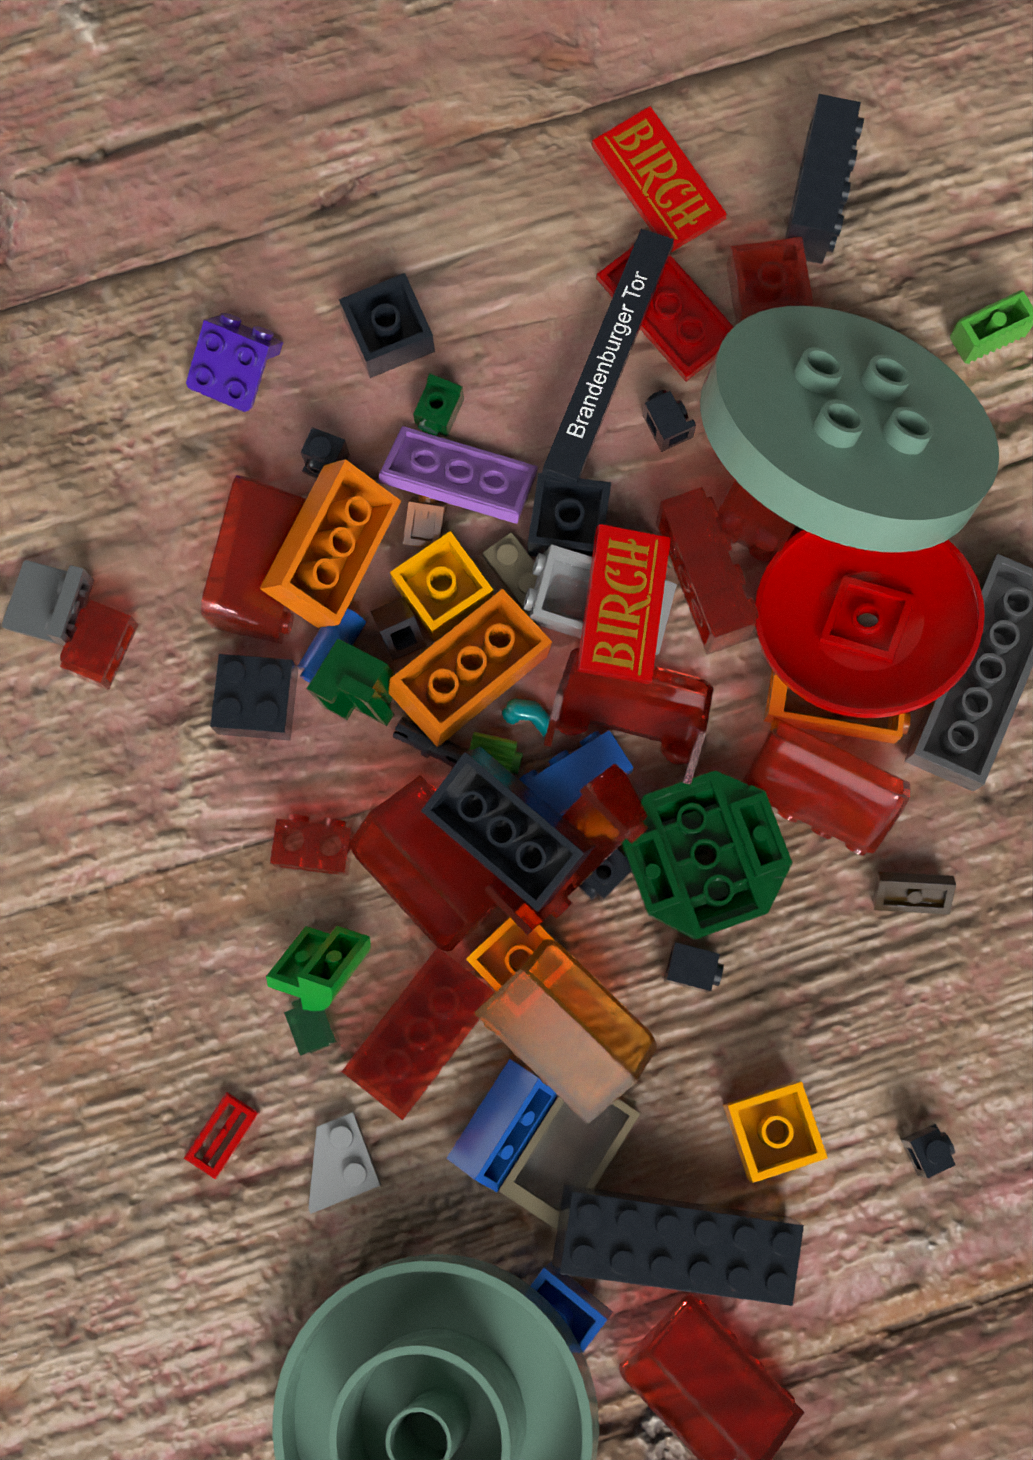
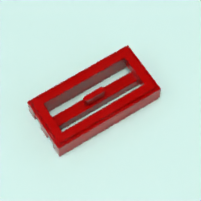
(240, 1106)

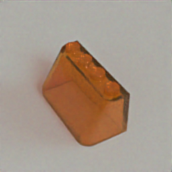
(569, 1030)

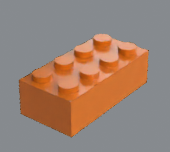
(331, 544)
(469, 667)

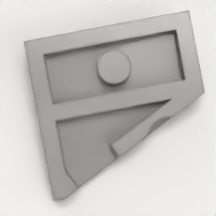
(340, 1164)

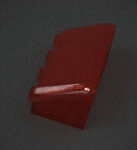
(246, 547)
(827, 787)
(424, 867)
(709, 1387)

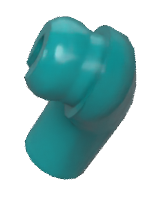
(527, 710)

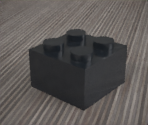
(387, 325)
(567, 514)
(254, 697)

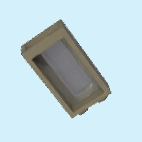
(567, 1153)

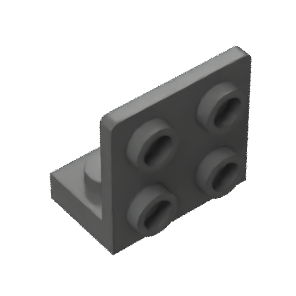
(47, 602)

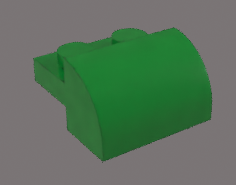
(319, 965)

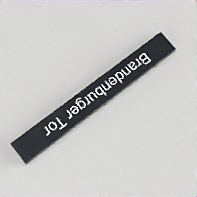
(608, 357)

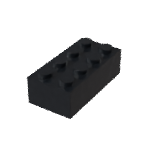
(825, 175)
(508, 828)

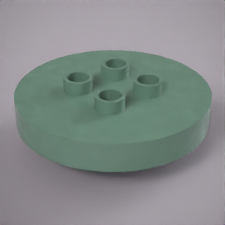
(848, 429)
(436, 1367)

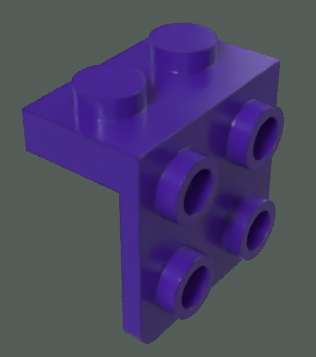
(231, 360)

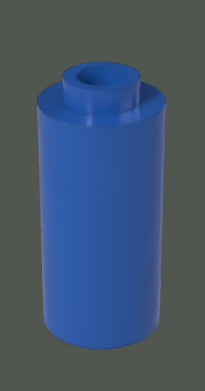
(347, 631)

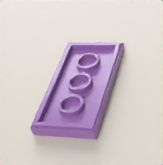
(458, 474)

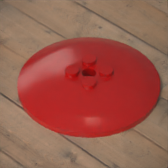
(916, 652)

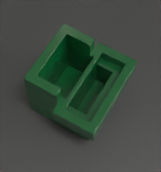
(353, 681)

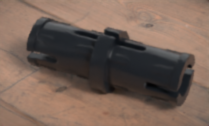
(412, 735)

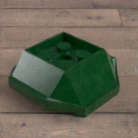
(746, 848)

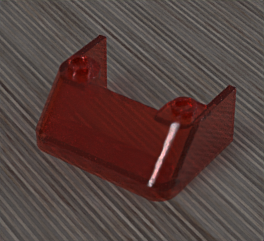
(667, 710)
(604, 814)

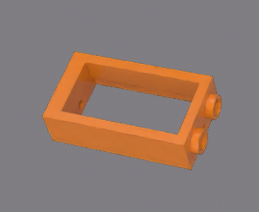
(775, 708)

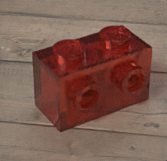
(98, 644)

